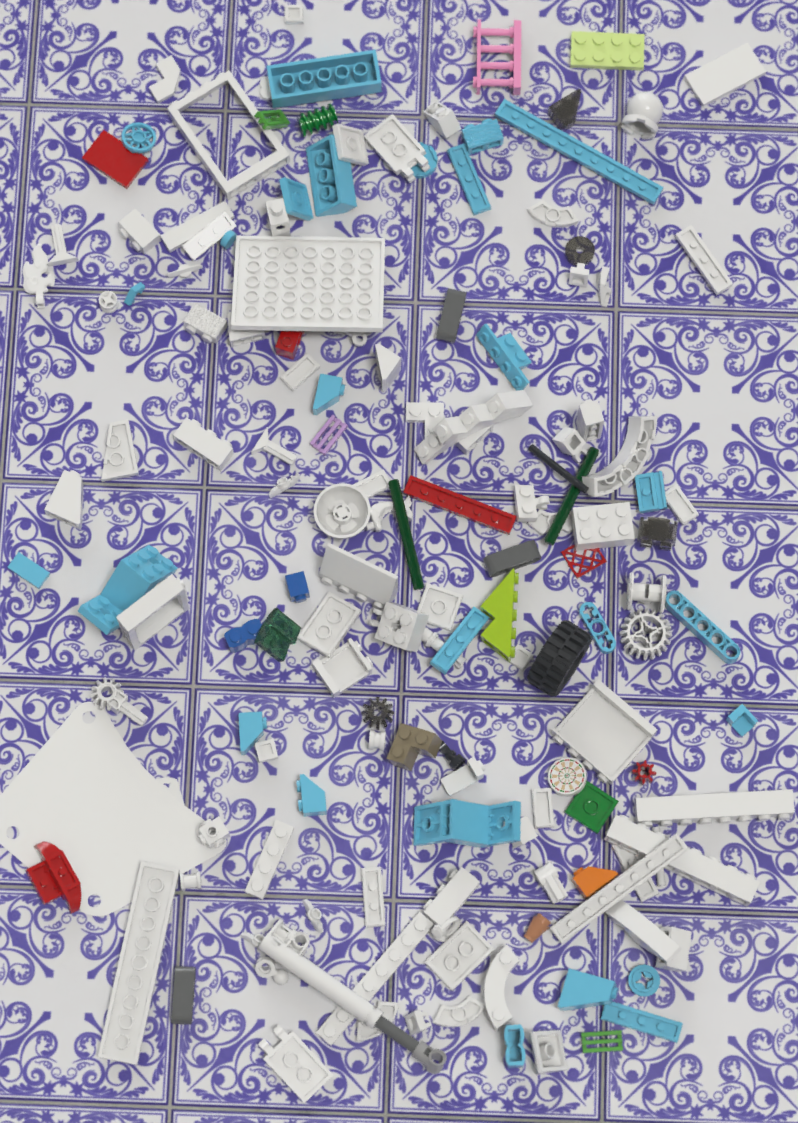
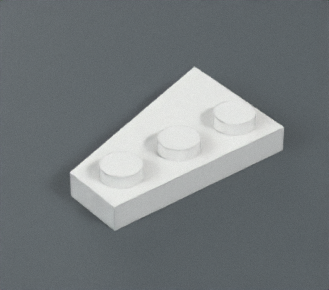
(120, 453)

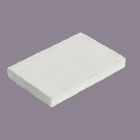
(329, 624)
(459, 956)

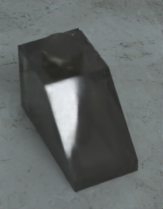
(565, 110)

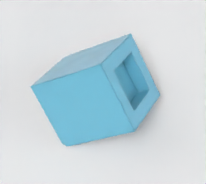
(741, 720)

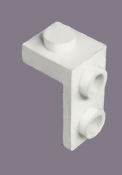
(463, 776)

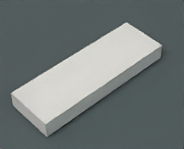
(208, 236)
(373, 897)

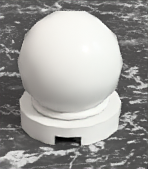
(643, 115)

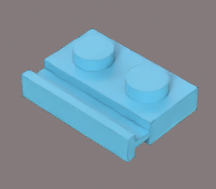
(651, 492)

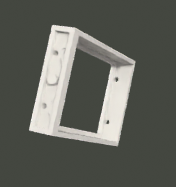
(252, 174)

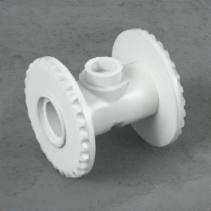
(646, 592)

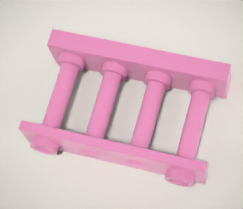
(514, 49)

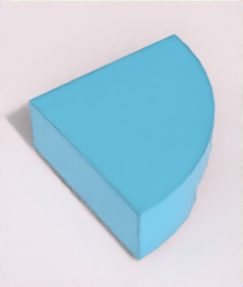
(138, 288)

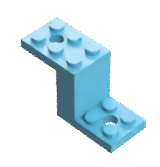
(129, 582)
(467, 823)

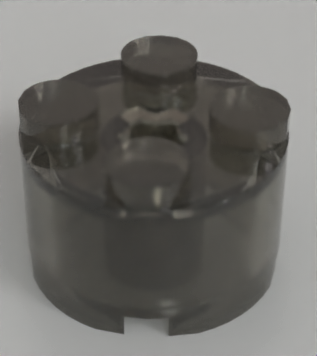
(657, 533)

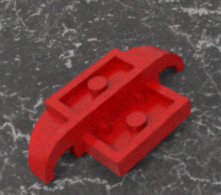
(55, 877)

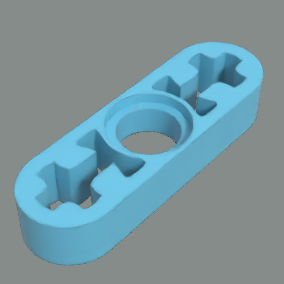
(609, 637)

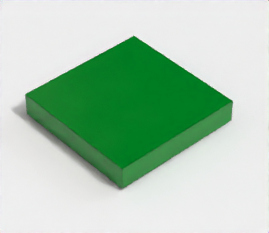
(591, 807)

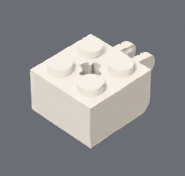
(400, 626)

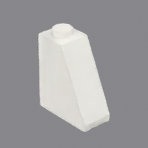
(67, 500)

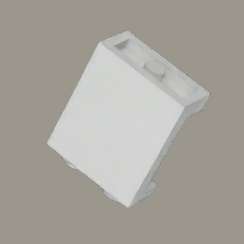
(344, 668)

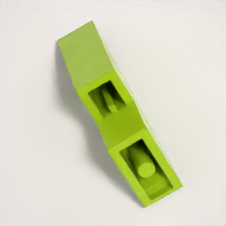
(501, 610)

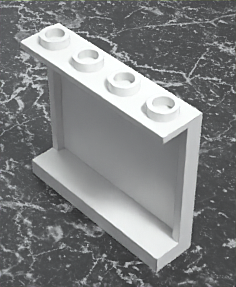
(604, 732)

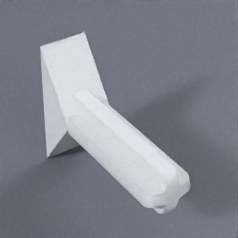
(61, 256)
(274, 449)

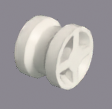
(106, 298)
(377, 740)

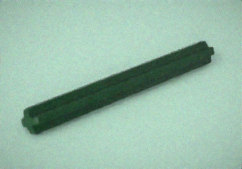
(570, 497)
(406, 534)

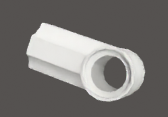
(548, 878)

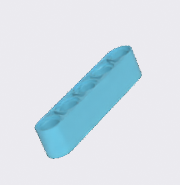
(699, 618)

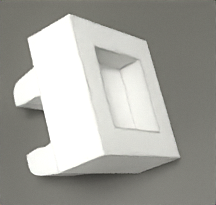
(579, 275)
(416, 1022)

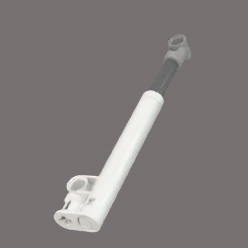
(282, 947)

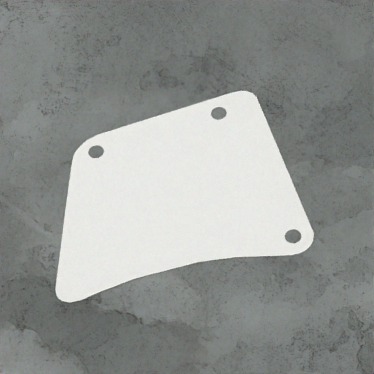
(99, 809)

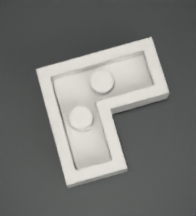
(426, 413)

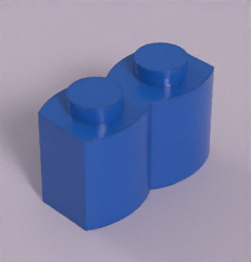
(240, 637)

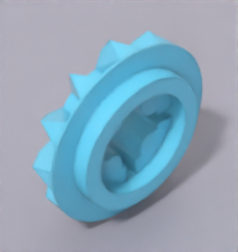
(648, 972)

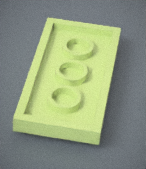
(607, 50)

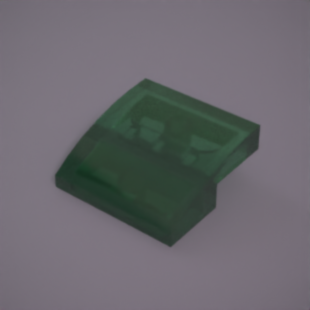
(277, 634)

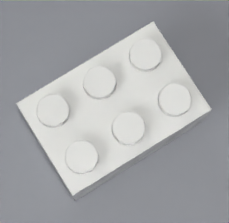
(602, 526)

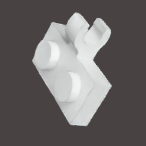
(527, 504)

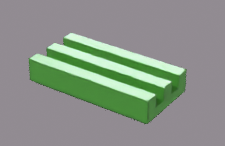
(273, 122)
(604, 1041)

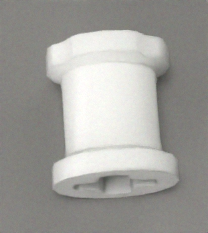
(190, 881)

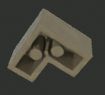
(410, 742)

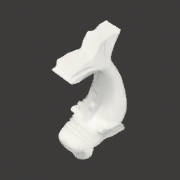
(380, 509)

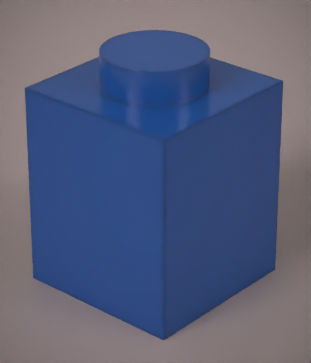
(297, 587)

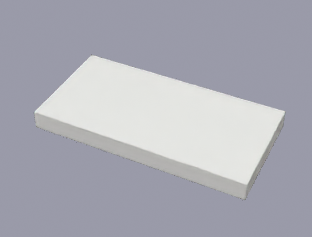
(725, 74)

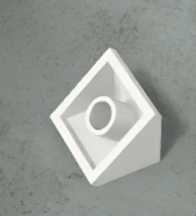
(388, 366)
(548, 1051)

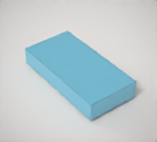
(28, 570)

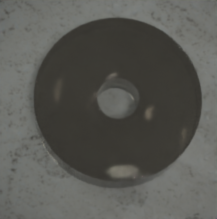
(585, 245)

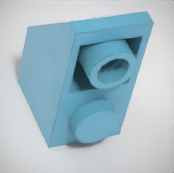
(313, 797)

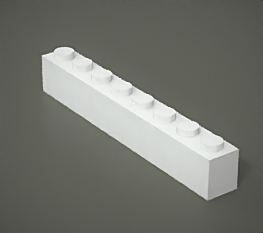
(714, 807)
(690, 865)

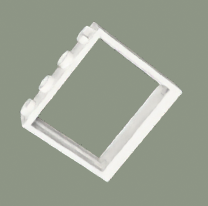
(153, 611)

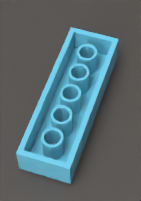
(324, 78)

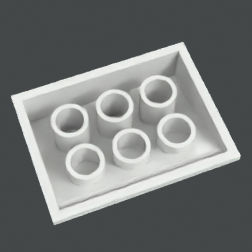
(358, 577)

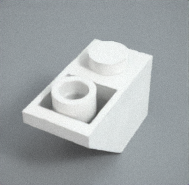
(442, 119)

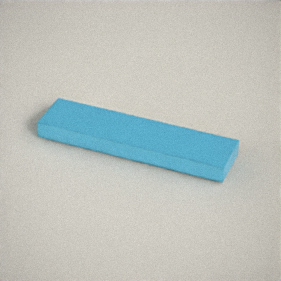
(469, 179)
(459, 640)
(642, 1021)

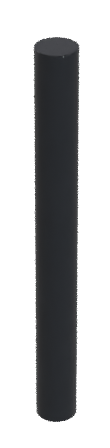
(559, 469)

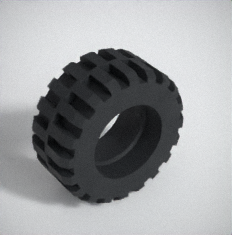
(559, 658)

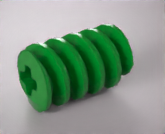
(317, 119)

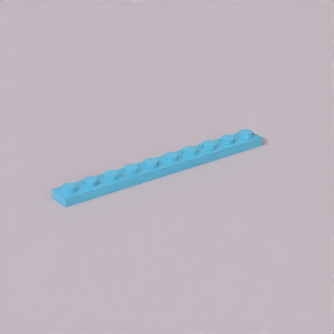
(579, 151)

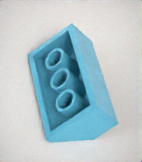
(330, 179)

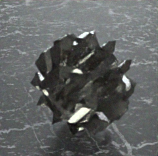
(385, 714)

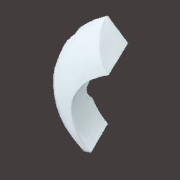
(629, 459)

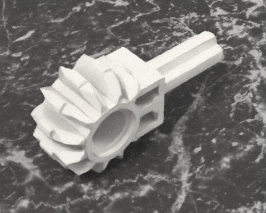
(117, 701)

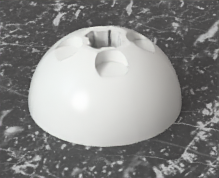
(344, 501)

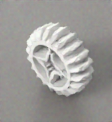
(637, 637)

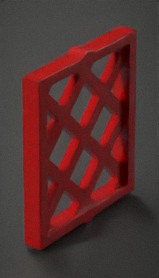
(590, 568)

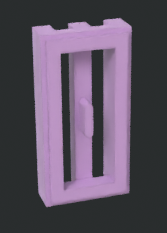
(338, 422)

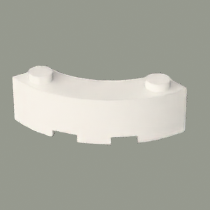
(494, 987)

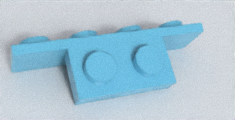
(507, 355)

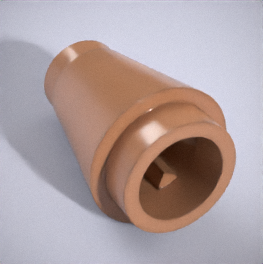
(537, 927)

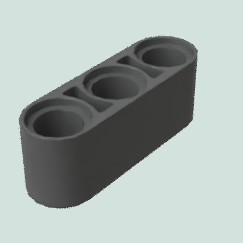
(451, 315)
(512, 557)
(183, 995)

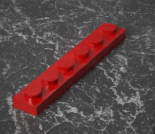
(459, 505)

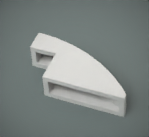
(643, 931)

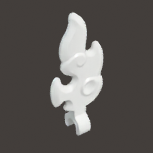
(33, 279)

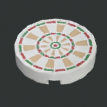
(567, 776)

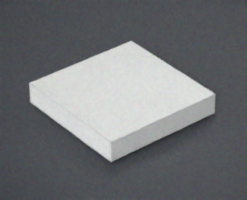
(350, 144)
(440, 605)

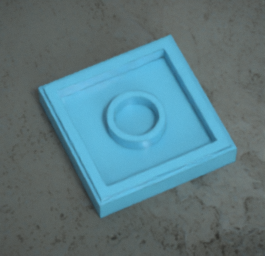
(296, 199)

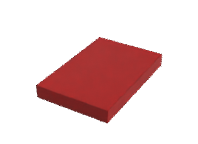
(114, 159)

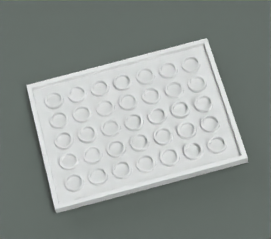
(308, 284)

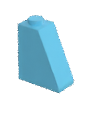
(586, 991)

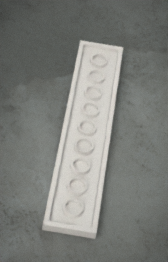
(138, 963)

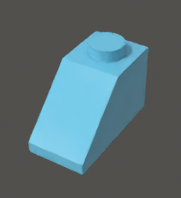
(328, 392)
(250, 729)

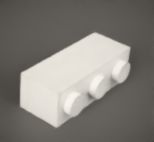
(590, 420)
(203, 443)
(451, 896)

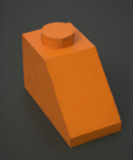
(592, 879)

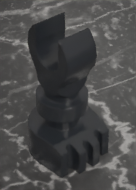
(456, 760)

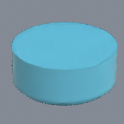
(228, 239)

